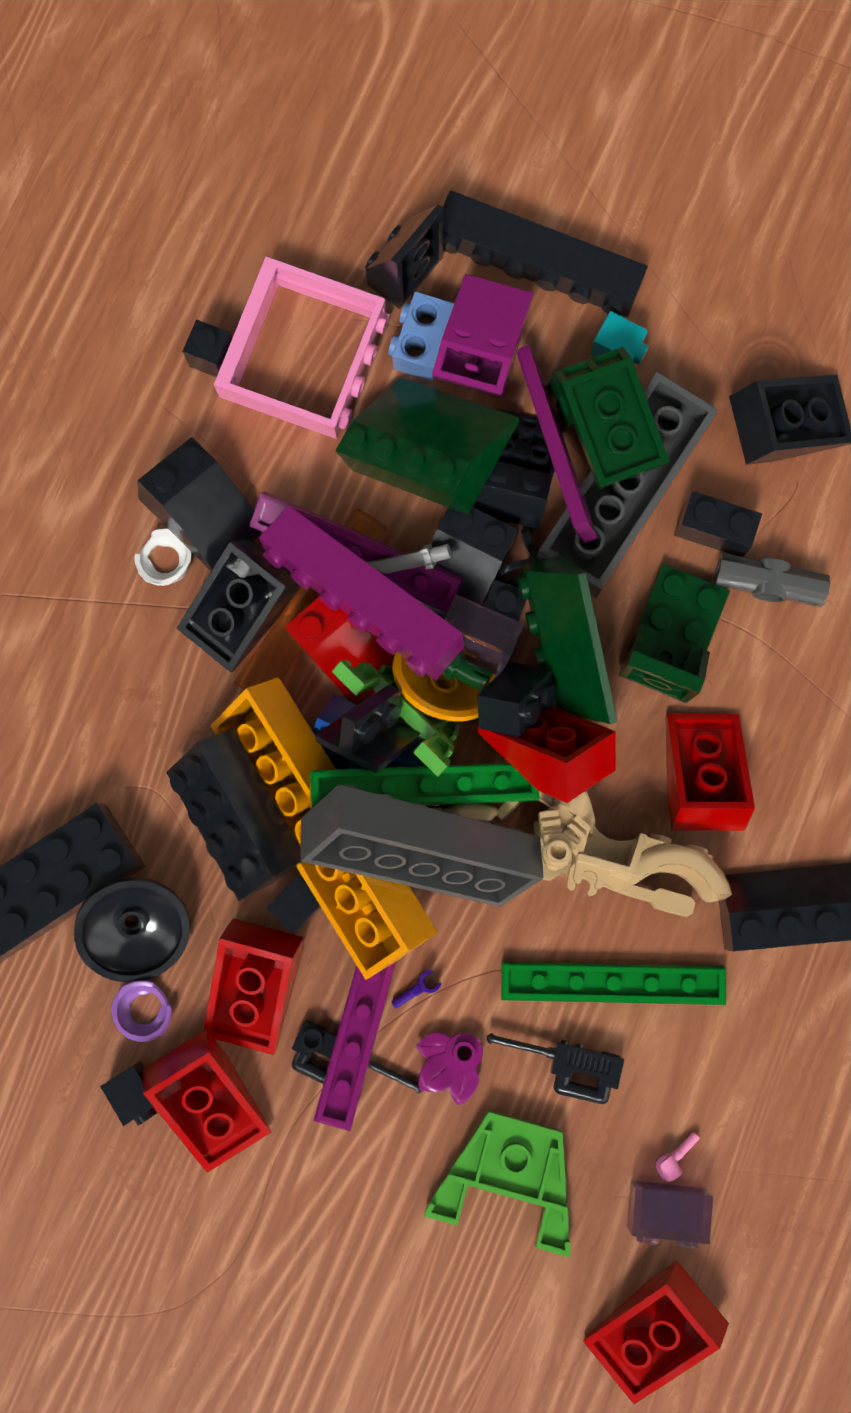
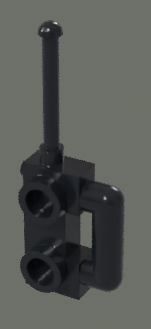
(318, 1039)
(575, 1058)

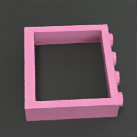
(275, 274)

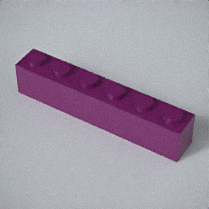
(361, 593)

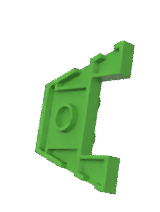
(436, 732)
(516, 1162)

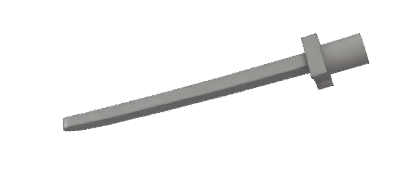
(426, 556)

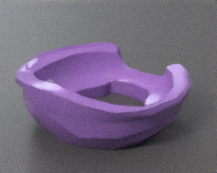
(122, 1014)

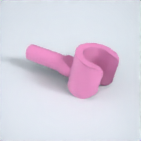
(667, 1163)

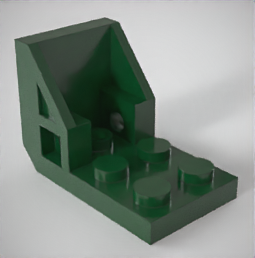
(609, 416)
(674, 635)

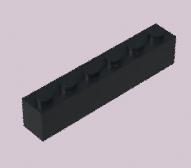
(541, 255)

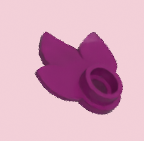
(446, 1069)

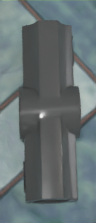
(772, 580)

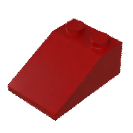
(330, 638)
(559, 753)
(707, 773)
(252, 985)
(204, 1101)
(657, 1333)

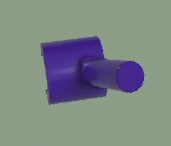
(415, 990)

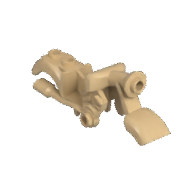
(578, 849)

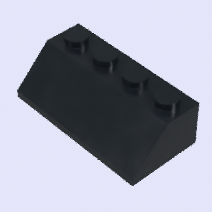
(787, 907)

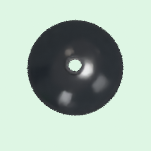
(135, 948)

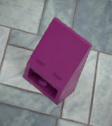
(482, 336)

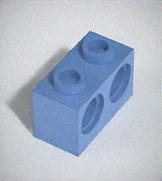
(420, 335)

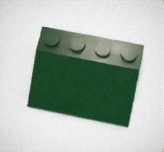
(427, 443)
(567, 636)

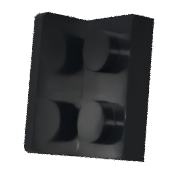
(371, 731)

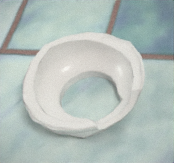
(145, 568)

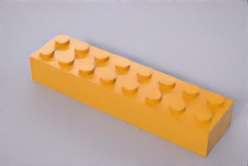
(371, 915)

